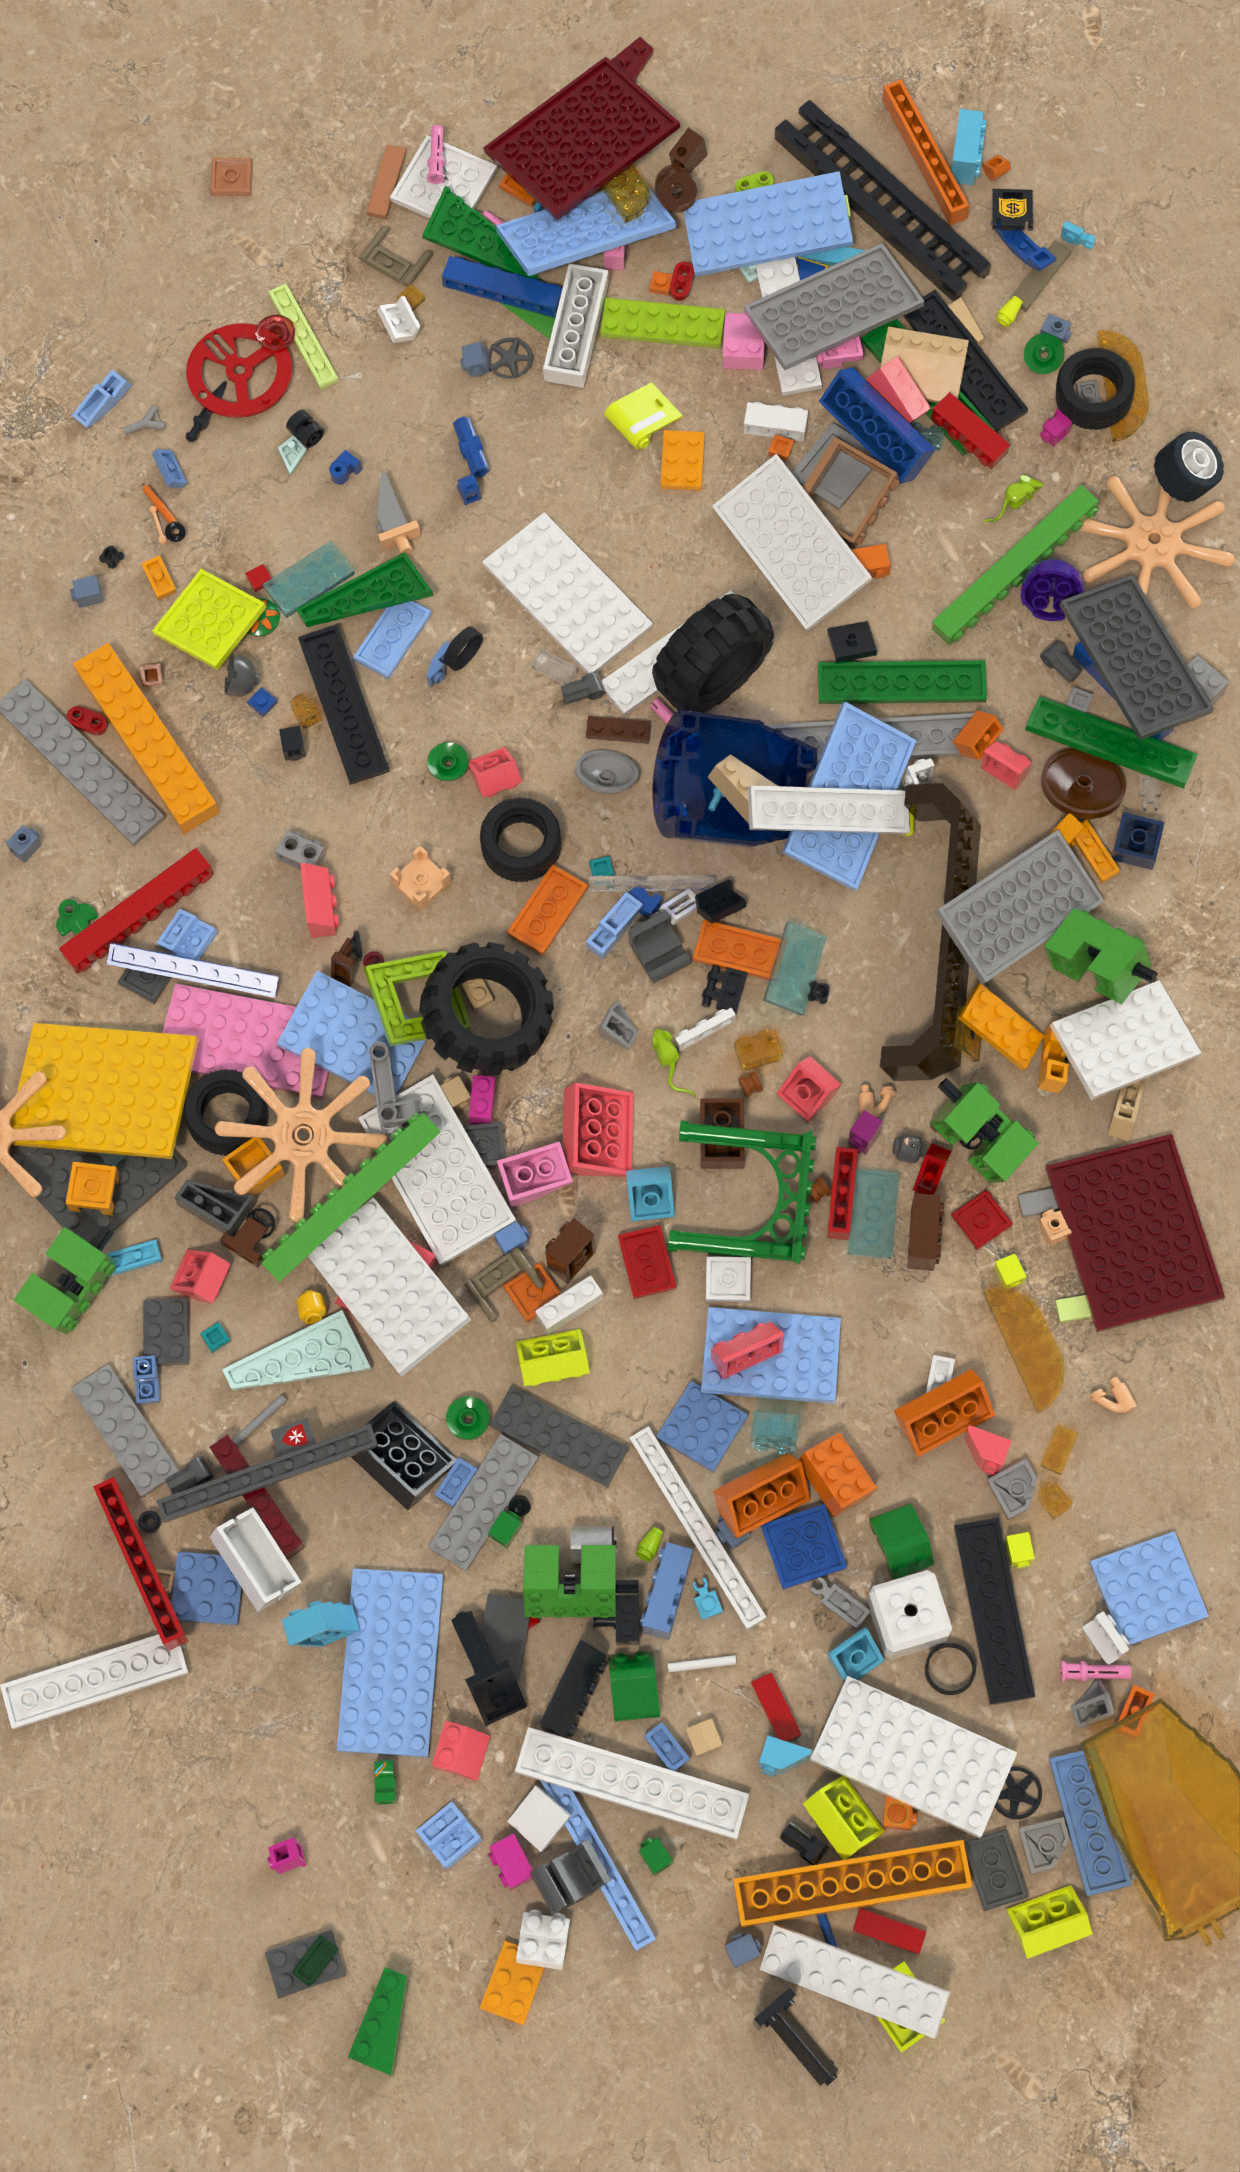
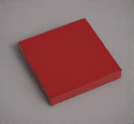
(981, 1219)

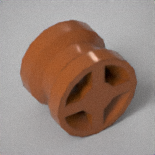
(750, 1084)
(819, 1190)

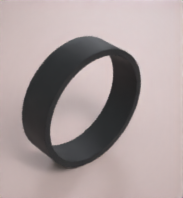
(467, 635)
(964, 1650)

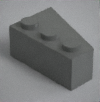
(215, 1206)

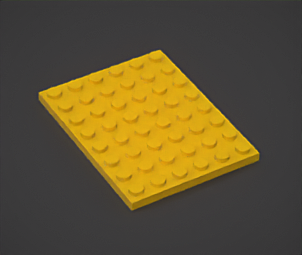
(107, 1088)

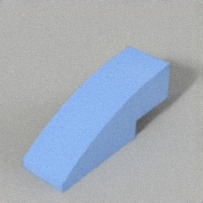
(101, 399)
(613, 925)

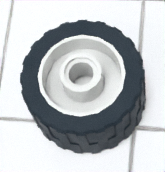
(1189, 466)

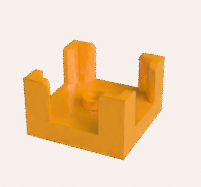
(92, 1187)

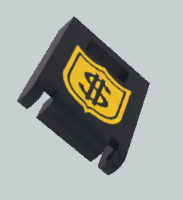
(1012, 209)

